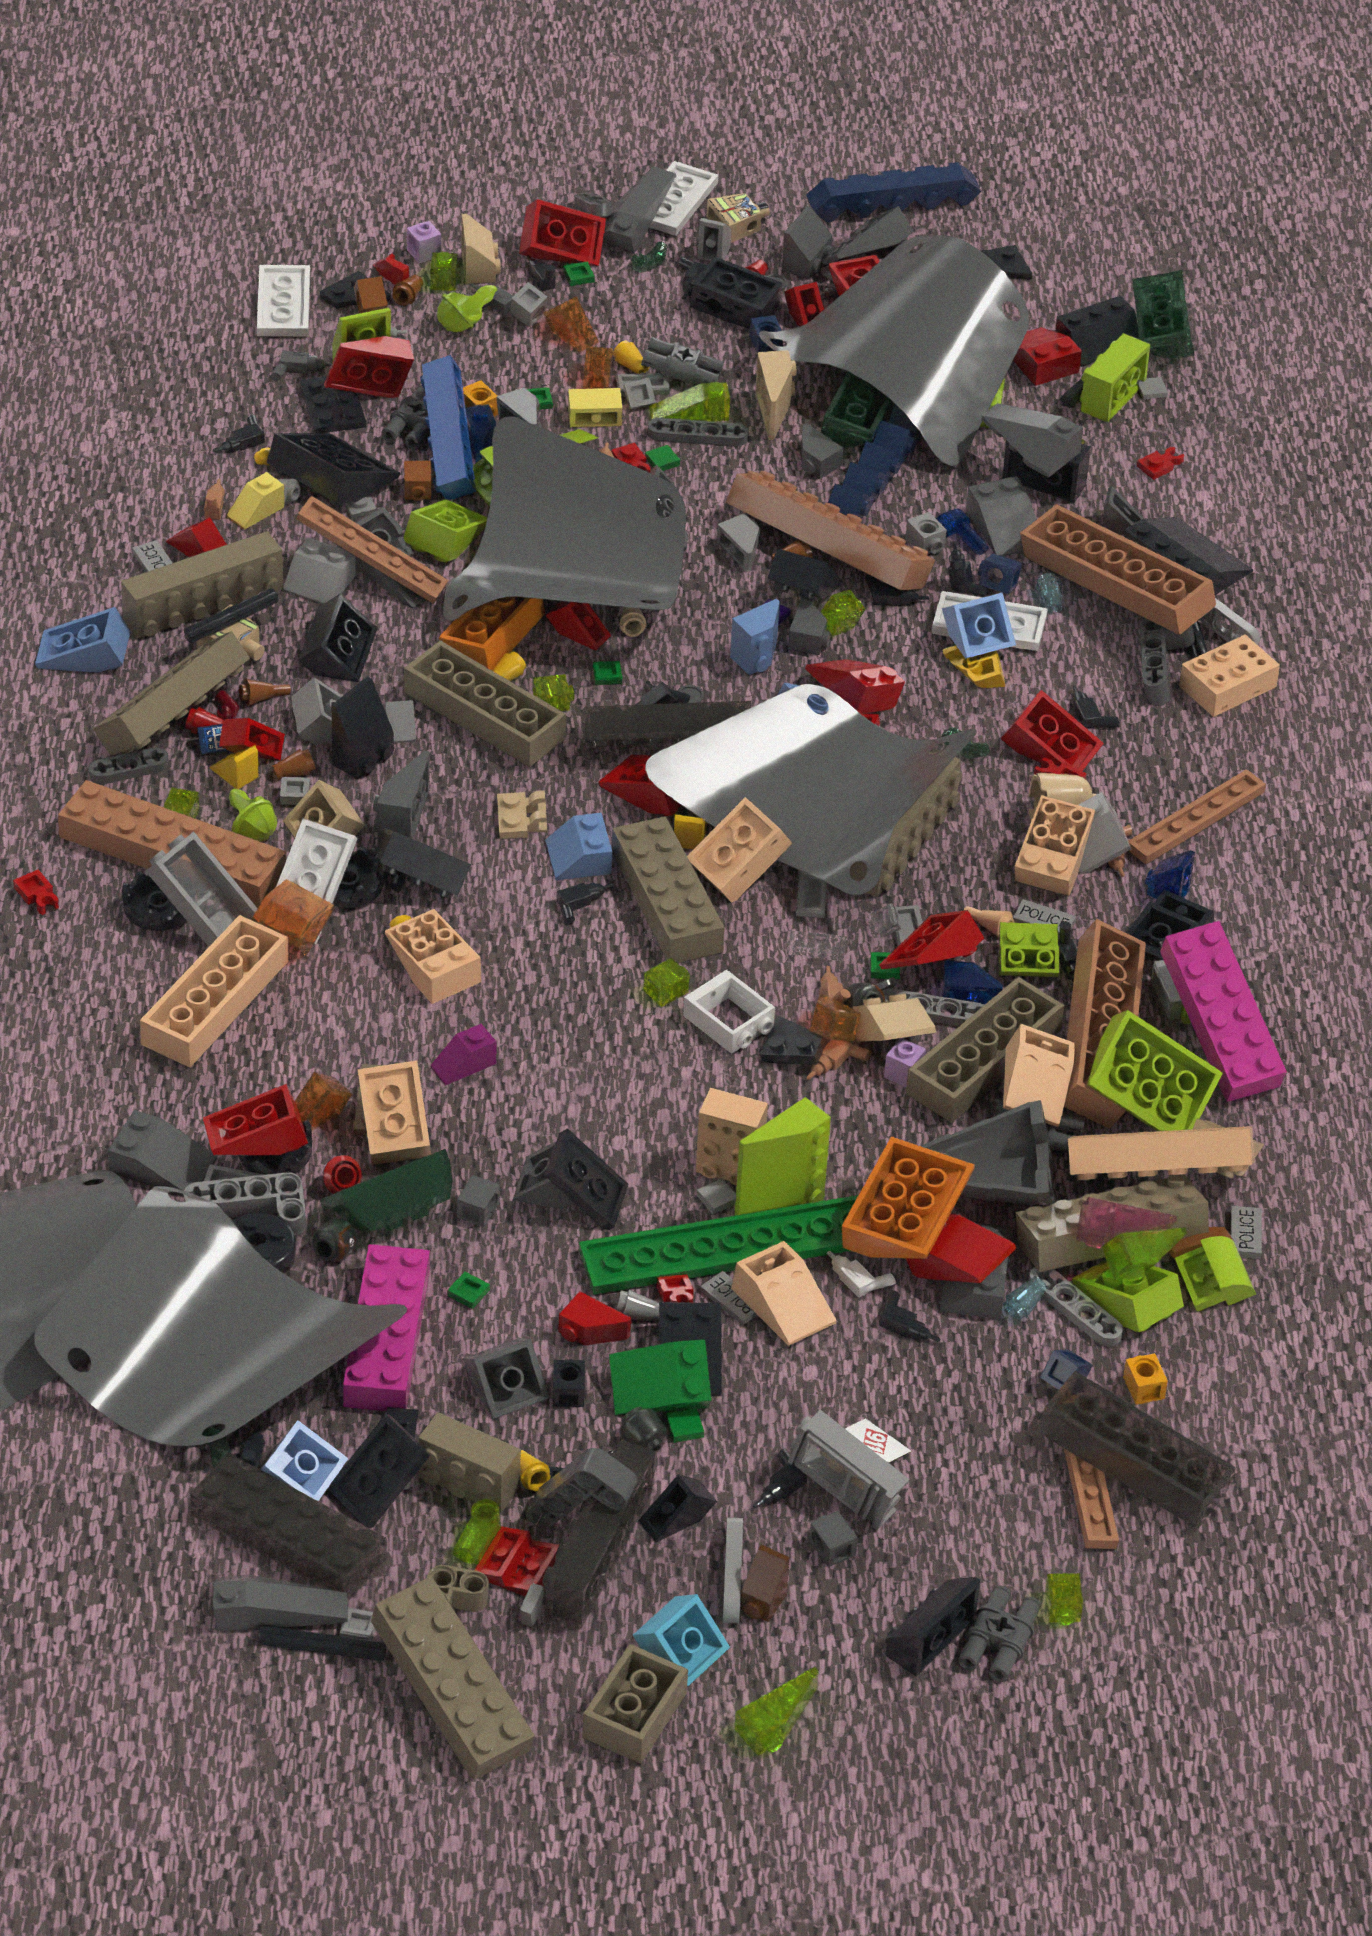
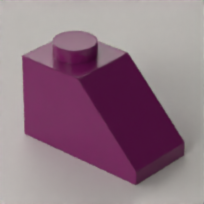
(465, 1055)

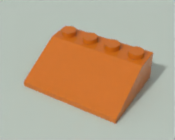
(905, 1202)

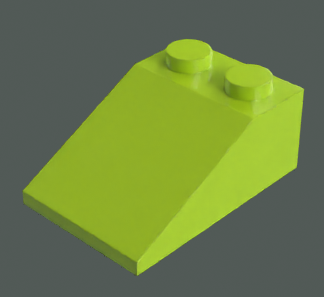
(362, 327)
(443, 529)
(1132, 1303)

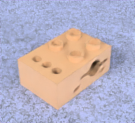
(1229, 675)
(739, 850)
(394, 1112)
(721, 1125)

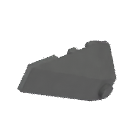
(388, 529)

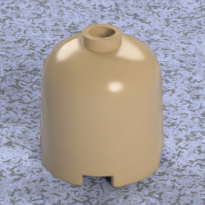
(1062, 787)

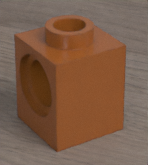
(370, 294)
(417, 480)

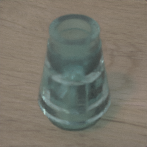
(1050, 591)
(1025, 1298)

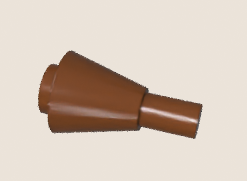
(256, 691)

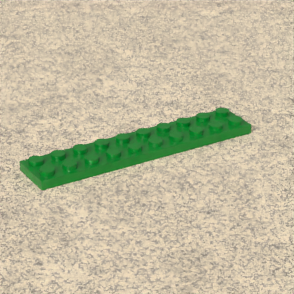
(712, 1244)

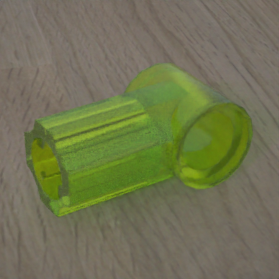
(478, 1532)

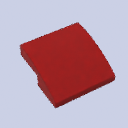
(506, 1556)

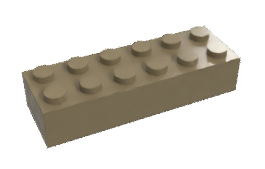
(201, 584)
(172, 695)
(485, 703)
(915, 826)
(668, 890)
(974, 1054)
(1050, 1231)
(452, 1678)

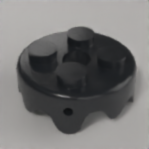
(367, 881)
(139, 905)
(287, 1162)
(274, 1232)

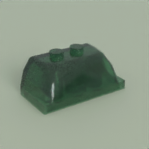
(1164, 314)
(854, 412)
(394, 1194)

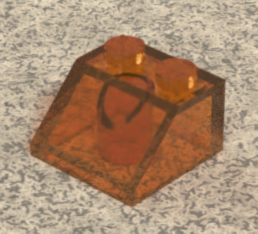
(294, 914)

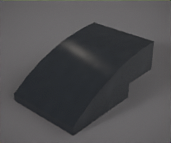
(1167, 917)

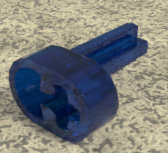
(958, 522)

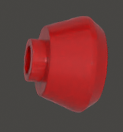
(341, 1173)

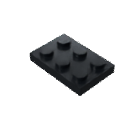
(331, 408)
(586, 1179)
(378, 1471)

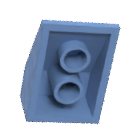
(85, 644)

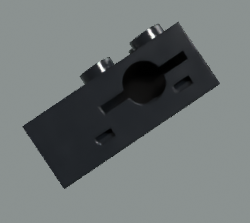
(734, 293)

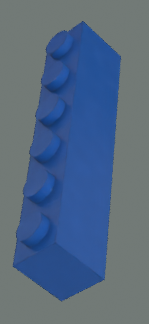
(448, 428)

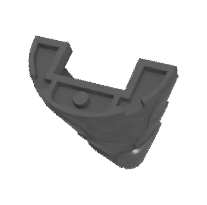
(1008, 1157)

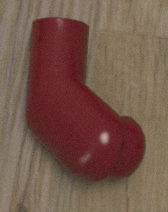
(229, 706)

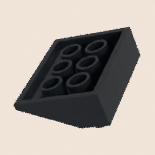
(329, 466)
(1189, 548)

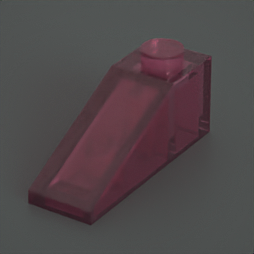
(1104, 1220)

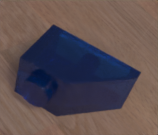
(480, 428)
(1172, 875)
(969, 982)

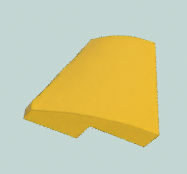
(982, 672)

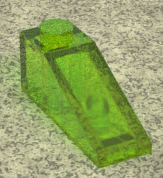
(698, 403)
(1137, 1252)
(771, 1717)

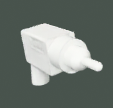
(857, 1277)

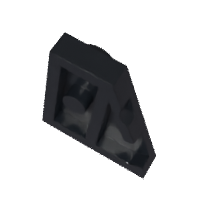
(1009, 261)
(342, 292)
(792, 1044)

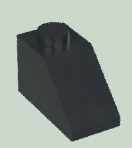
(677, 1508)

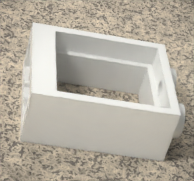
(715, 992)

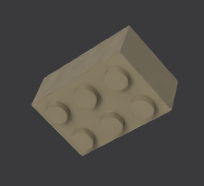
(469, 1462)
(635, 1703)

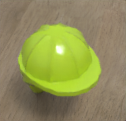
(460, 311)
(255, 816)

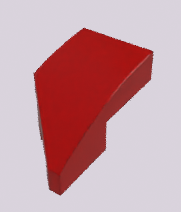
(392, 269)

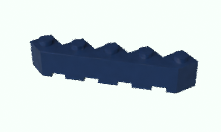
(893, 189)
(876, 465)

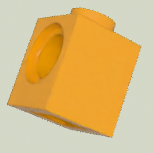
(480, 394)
(1145, 1379)

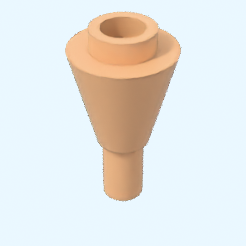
(990, 919)

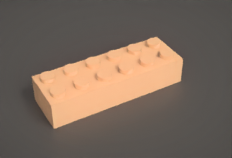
(214, 991)
(1161, 1151)

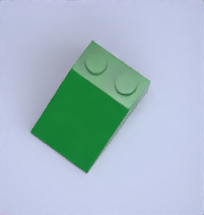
(661, 1377)

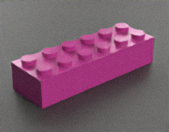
(1223, 1011)
(382, 1368)

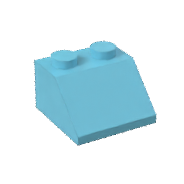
(683, 1635)

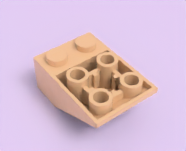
(1054, 845)
(435, 956)
(1038, 1069)
(782, 1293)

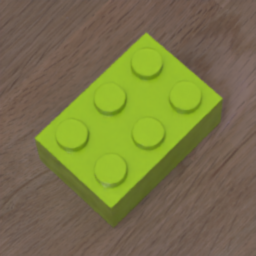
(1114, 377)

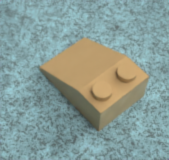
(774, 387)

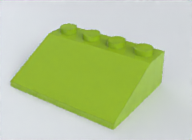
(1151, 1074)
(784, 1160)

